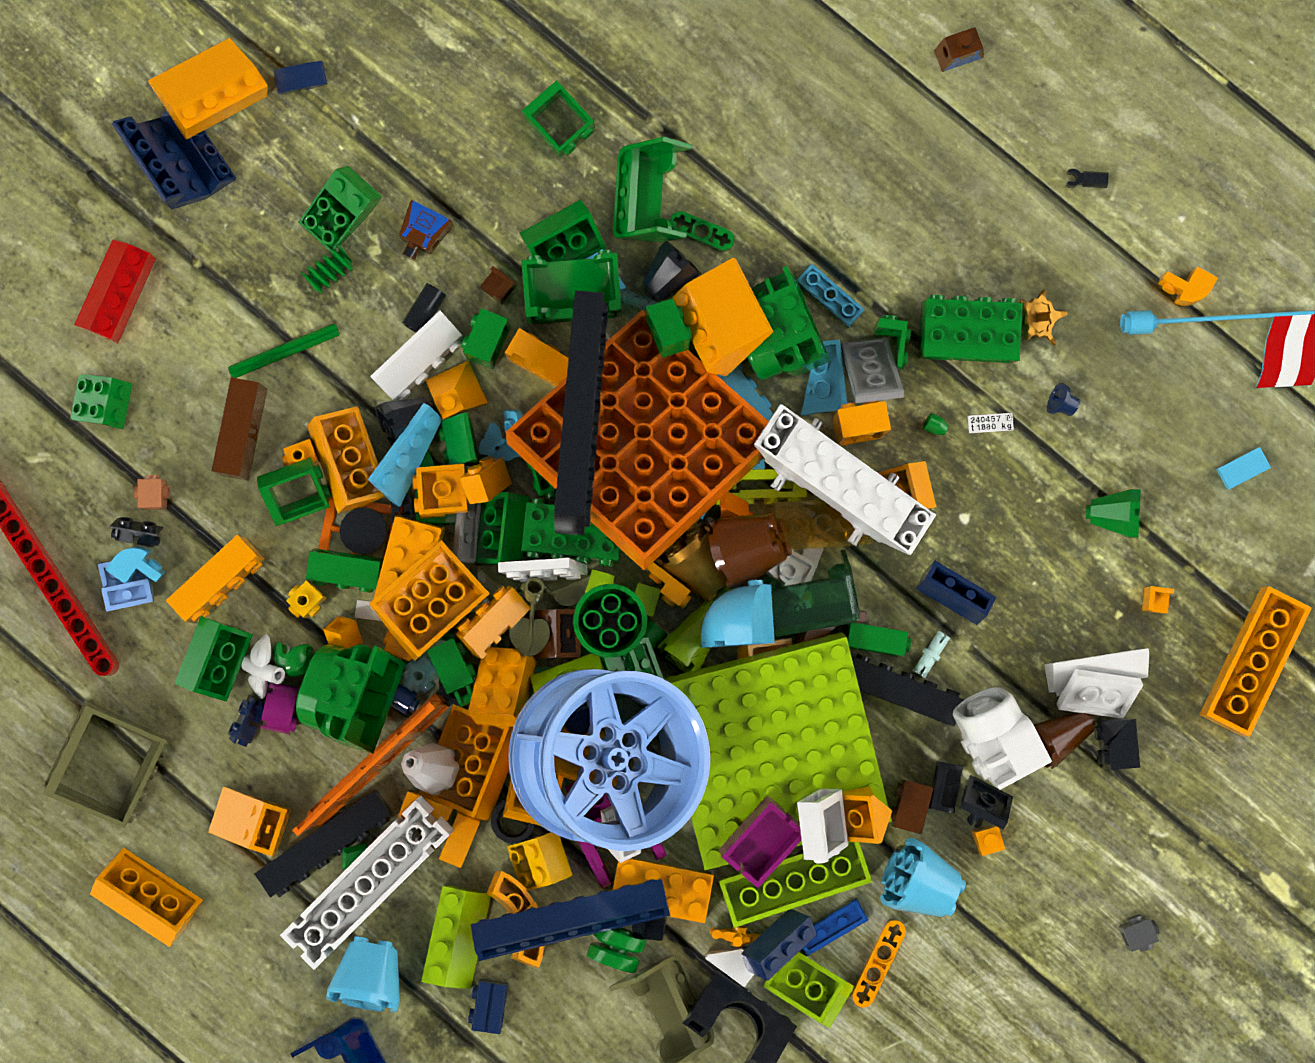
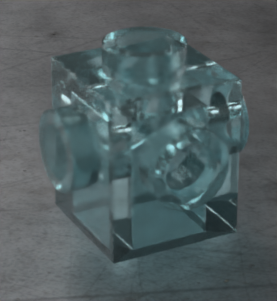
(429, 675)

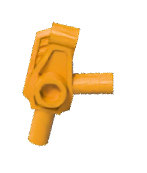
(737, 936)

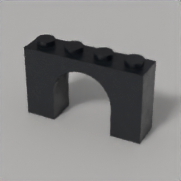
(722, 993)

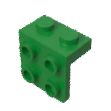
(895, 328)
(101, 400)

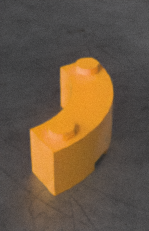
(515, 899)

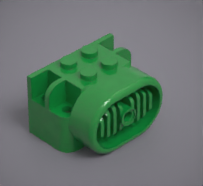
(795, 340)
(349, 693)

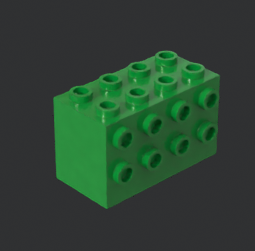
(970, 329)
(541, 539)

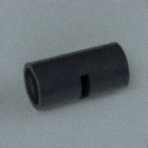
(424, 308)

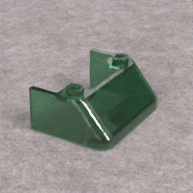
(816, 602)

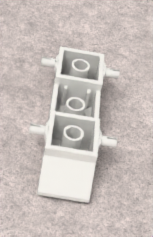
(842, 481)

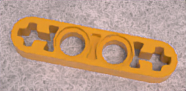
(882, 964)

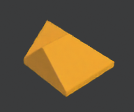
(865, 816)

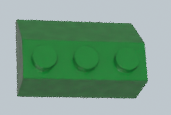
(564, 235)
(501, 529)

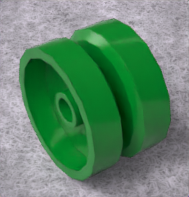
(615, 950)

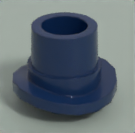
(1062, 401)

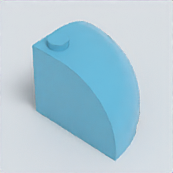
(740, 617)

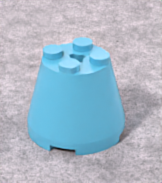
(920, 881)
(367, 976)

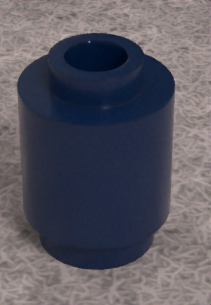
(405, 700)

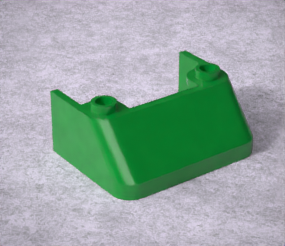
(640, 190)

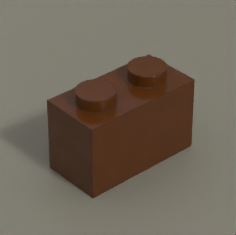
(911, 806)

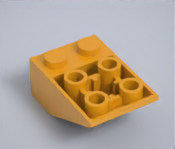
(250, 821)

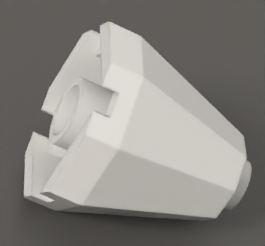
(431, 768)

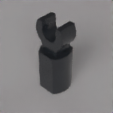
(1088, 179)

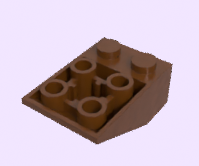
(562, 638)

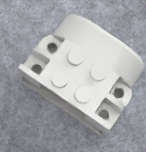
(999, 737)

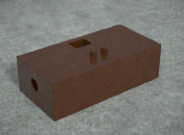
(239, 429)

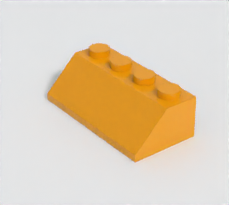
(345, 458)
(146, 896)

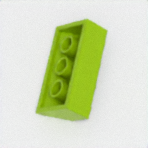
(451, 950)

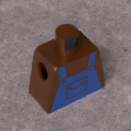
(961, 49)
(422, 230)

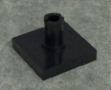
(985, 803)

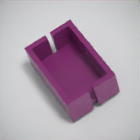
(762, 841)

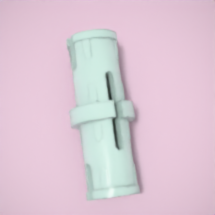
(931, 654)

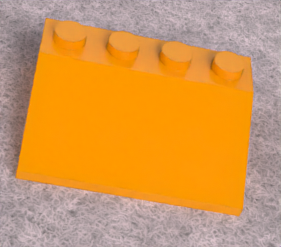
(209, 87)
(723, 317)
(428, 600)
(482, 761)

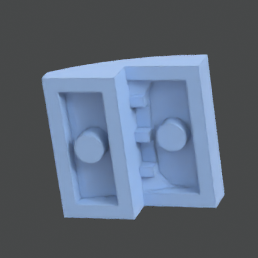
(123, 595)

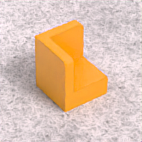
(1156, 599)
(343, 632)

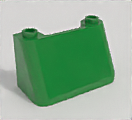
(552, 286)

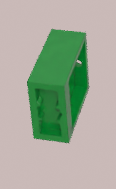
(542, 102)
(299, 508)
(877, 639)

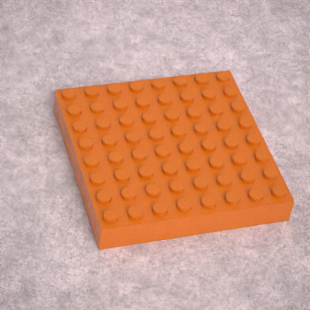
(664, 442)

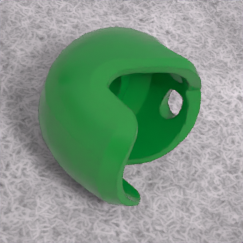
(294, 660)

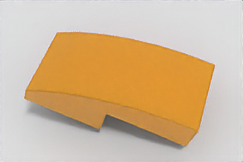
(459, 840)

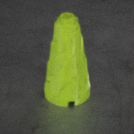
(684, 642)

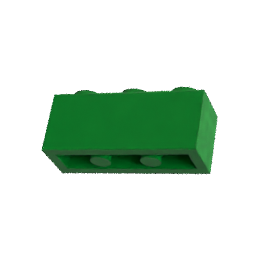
(343, 569)

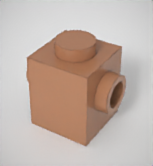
(152, 493)

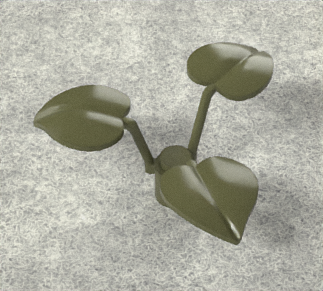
(529, 634)

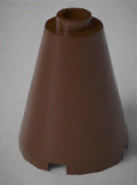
(1064, 735)

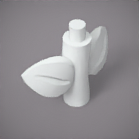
(259, 669)

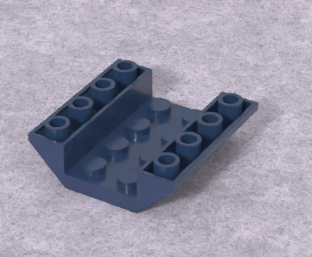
(176, 167)

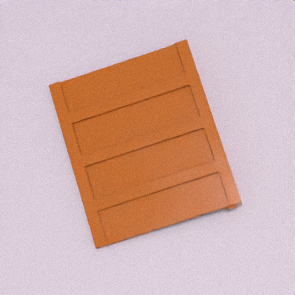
(374, 763)

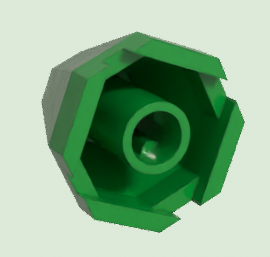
(1117, 513)

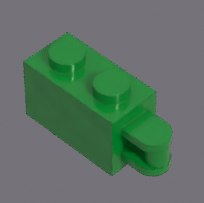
(453, 669)

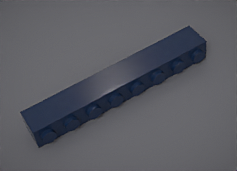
(570, 919)

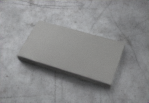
(872, 370)

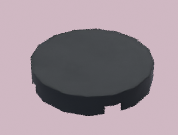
(363, 531)

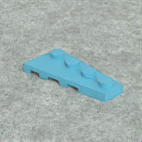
(399, 465)

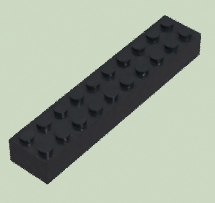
(581, 414)

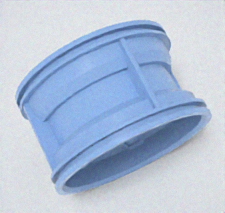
(678, 773)

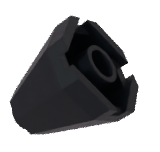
(668, 272)
(396, 415)

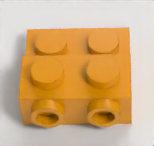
(440, 490)
(673, 590)

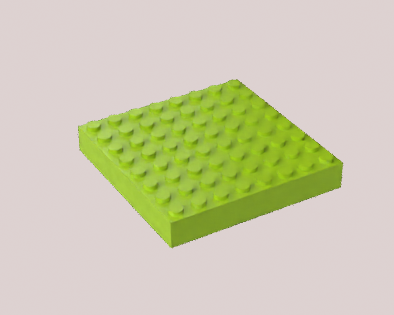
(780, 731)

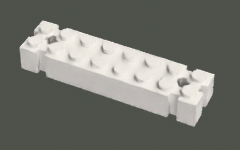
(367, 882)

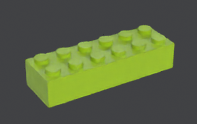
(794, 884)

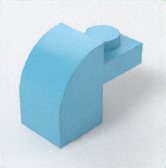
(131, 560)

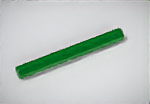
(283, 351)

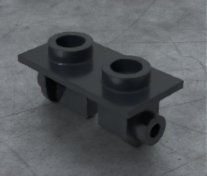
(125, 529)

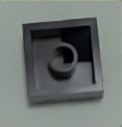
(1117, 744)

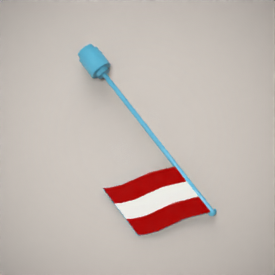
(1287, 351)

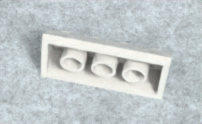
(418, 357)
(1126, 663)

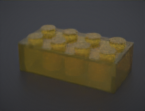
(815, 525)

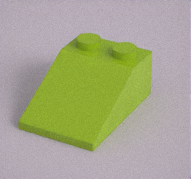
(810, 989)

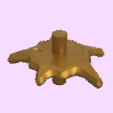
(1040, 317)

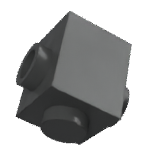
(1139, 933)

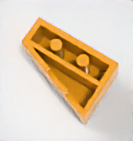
(537, 357)
(492, 621)

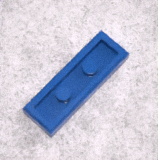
(836, 925)

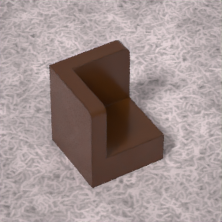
(498, 285)

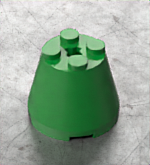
(591, 620)

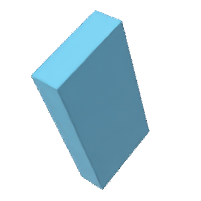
(1243, 468)

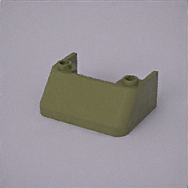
(671, 999)

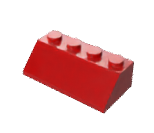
(115, 290)

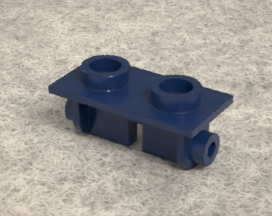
(248, 712)

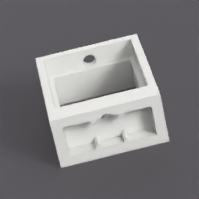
(822, 824)

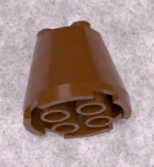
(748, 546)

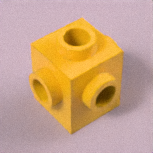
(313, 596)

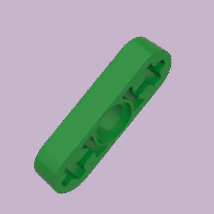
(705, 241)

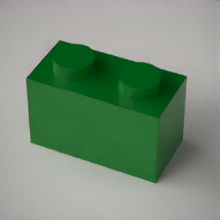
(667, 327)

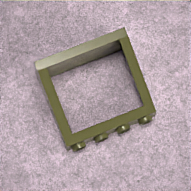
(137, 791)

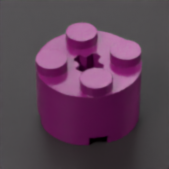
(280, 709)

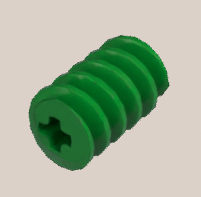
(328, 269)

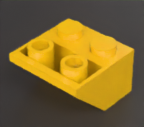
(539, 861)

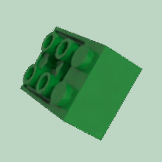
(339, 207)

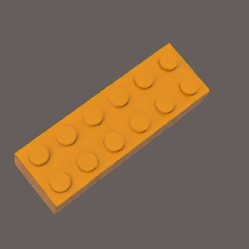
(1255, 661)

